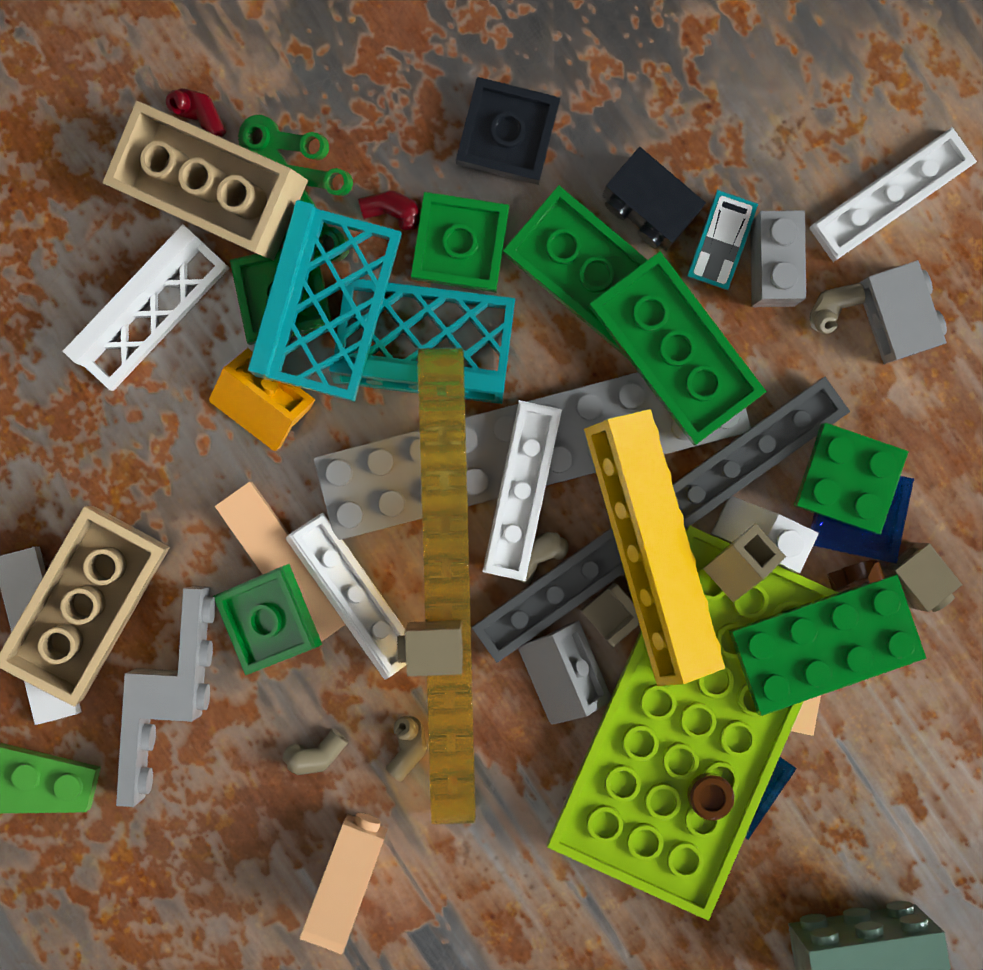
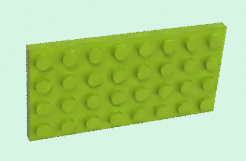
(631, 791)

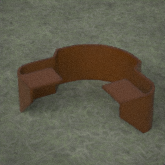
(864, 570)

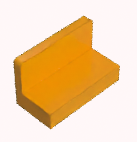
(259, 405)

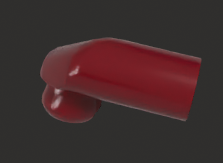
(197, 107)
(394, 204)

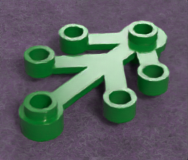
(275, 140)

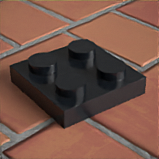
(507, 130)

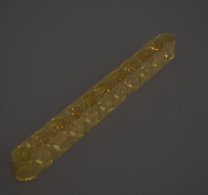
(447, 578)

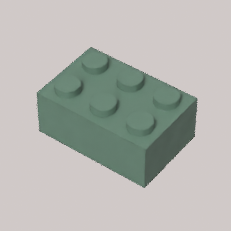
(870, 940)

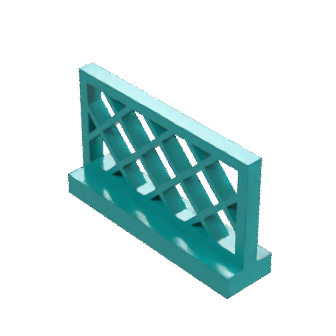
(287, 293)
(402, 374)

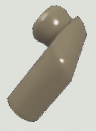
(830, 304)
(546, 547)
(411, 745)
(314, 760)

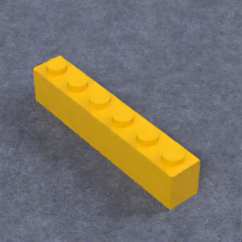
(654, 548)

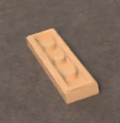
(265, 543)

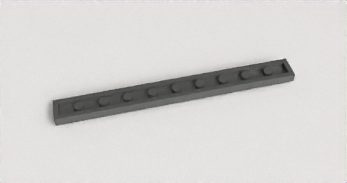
(696, 496)

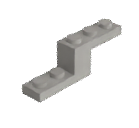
(164, 696)

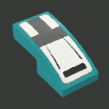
(722, 239)

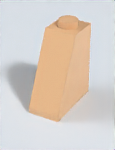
(344, 882)

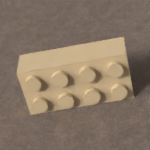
(205, 180)
(82, 605)

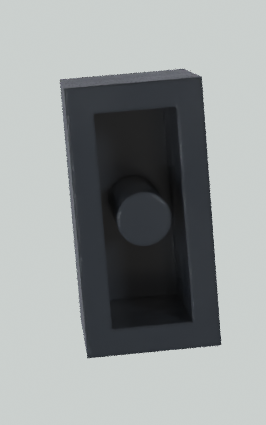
(652, 200)

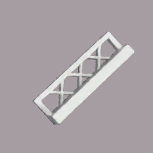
(135, 297)

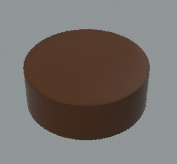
(710, 796)

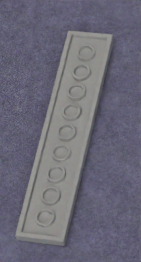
(381, 480)

